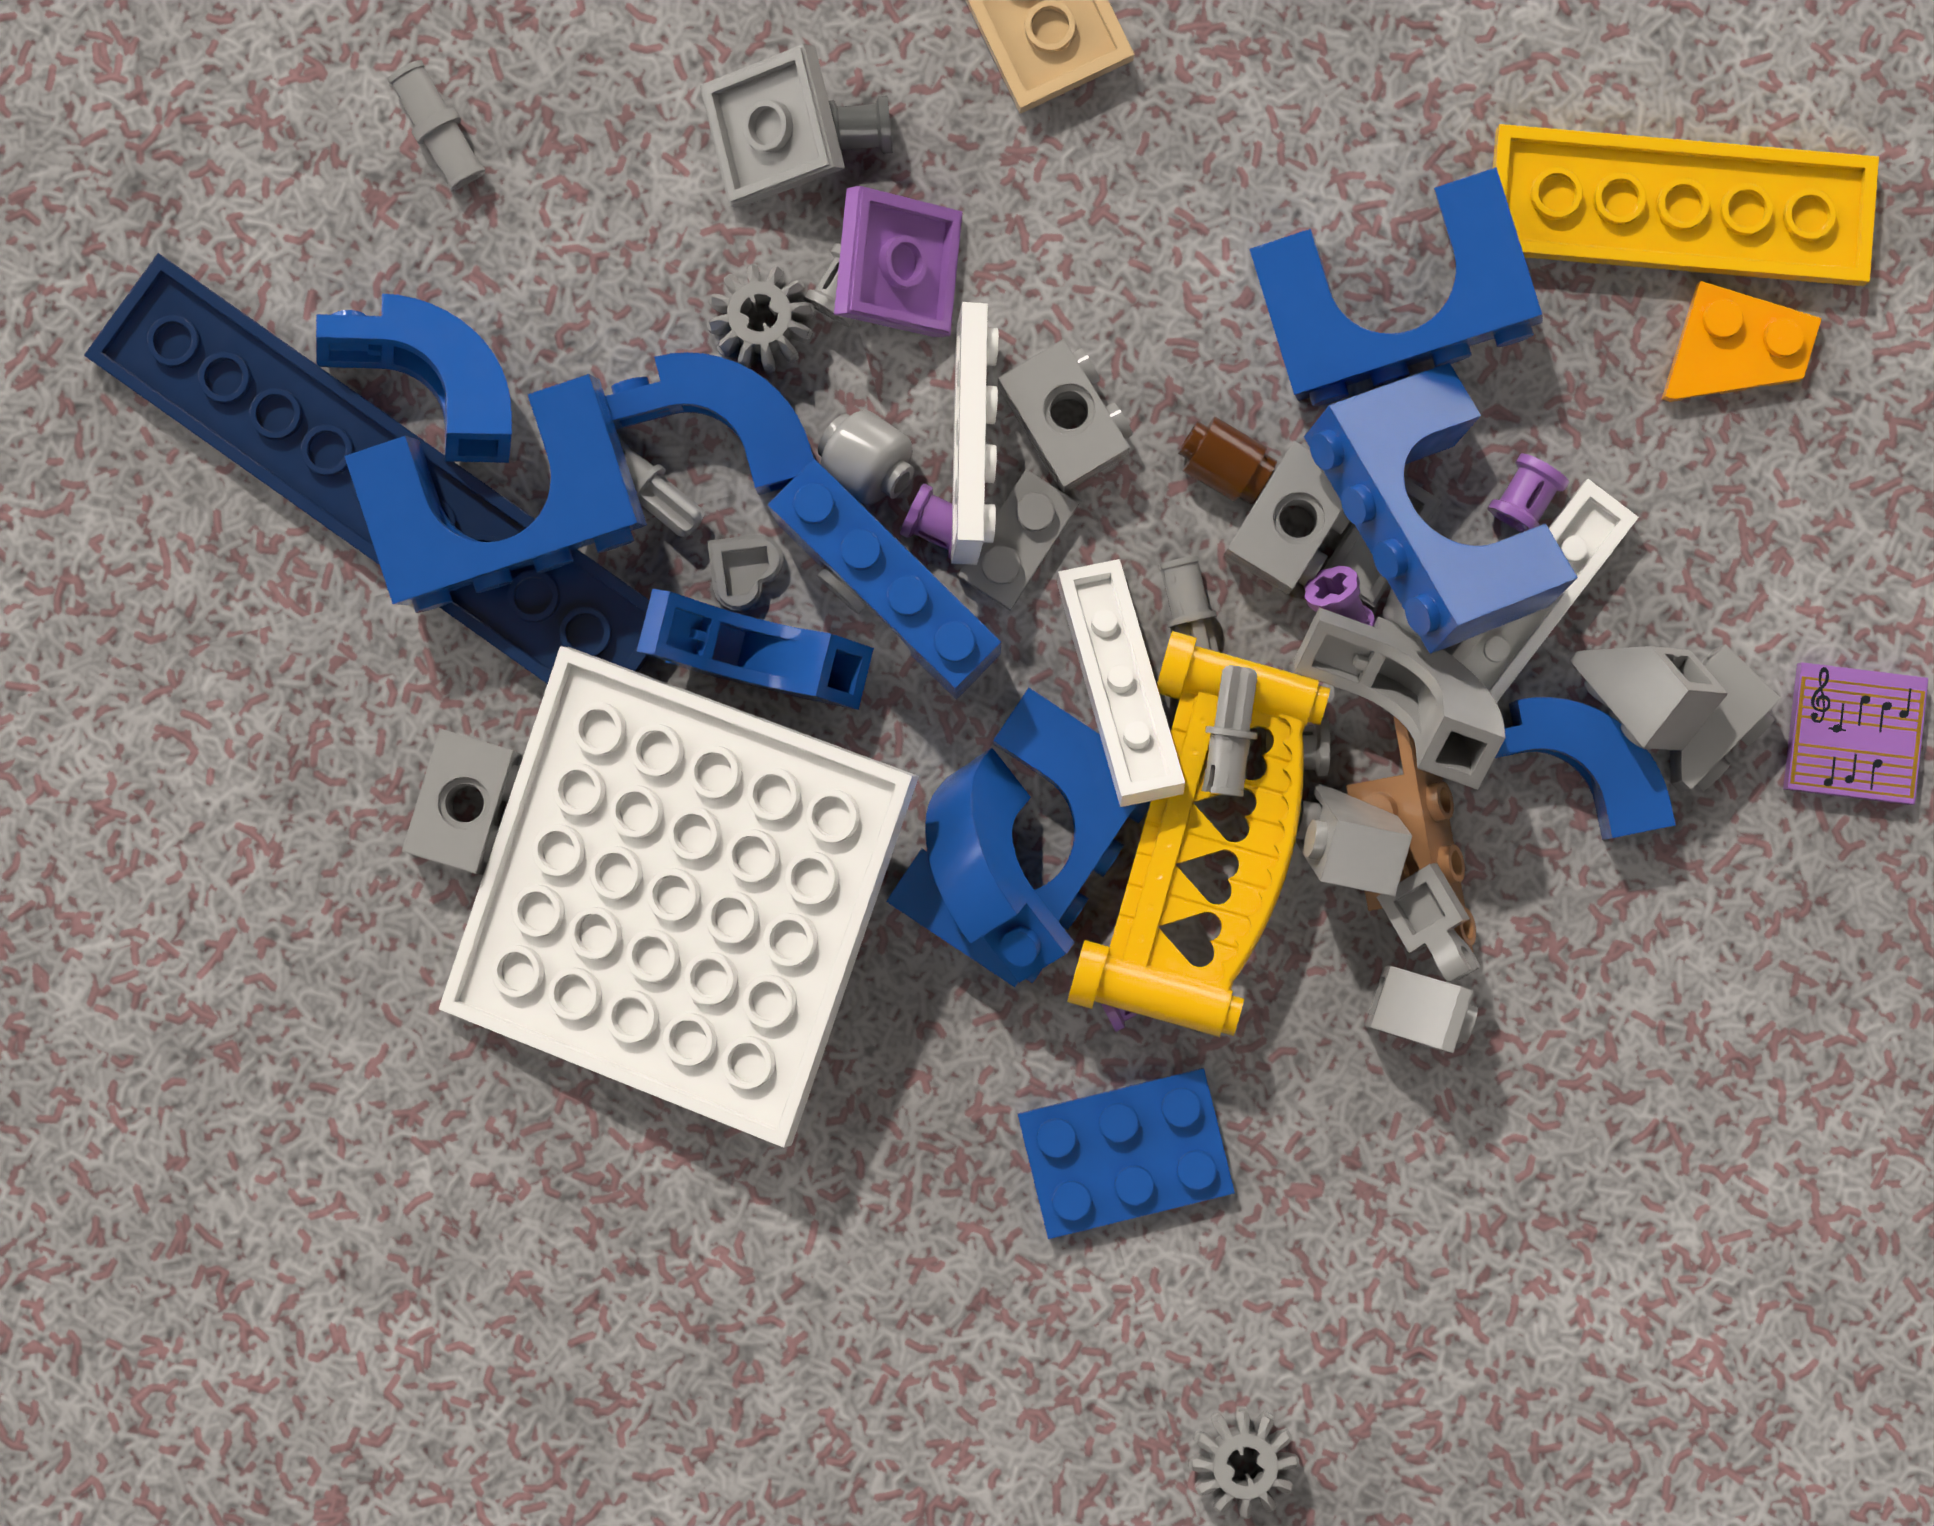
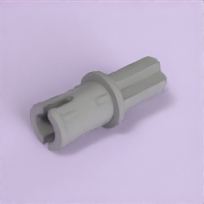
(661, 496)
(1188, 601)
(1231, 735)

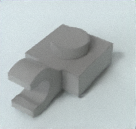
(1426, 914)

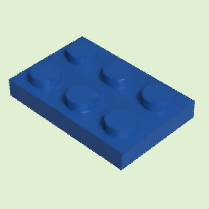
(1126, 1153)

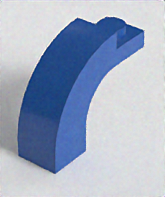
(438, 353)
(730, 393)
(755, 650)
(1620, 775)
(979, 871)

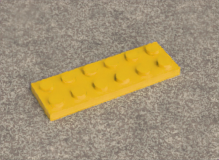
(1689, 204)

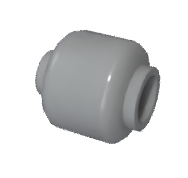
(867, 456)

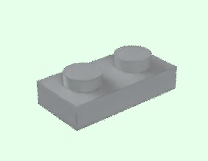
(1022, 538)

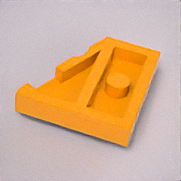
(1738, 344)

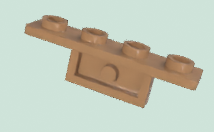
(1425, 809)

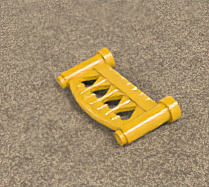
(1142, 966)

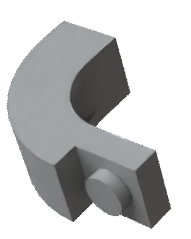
(1432, 694)

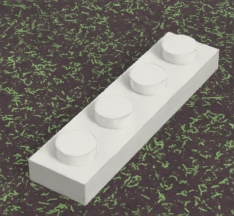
(973, 459)
(1587, 535)
(1120, 683)

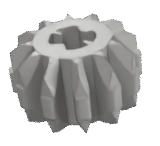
(783, 311)
(1222, 1471)

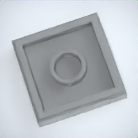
(772, 126)

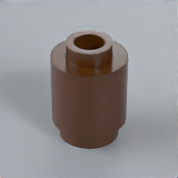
(1227, 460)

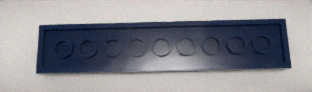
(298, 422)

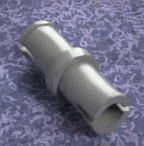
(436, 125)

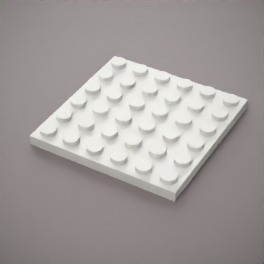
(677, 894)

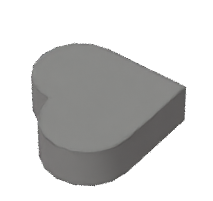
(742, 568)

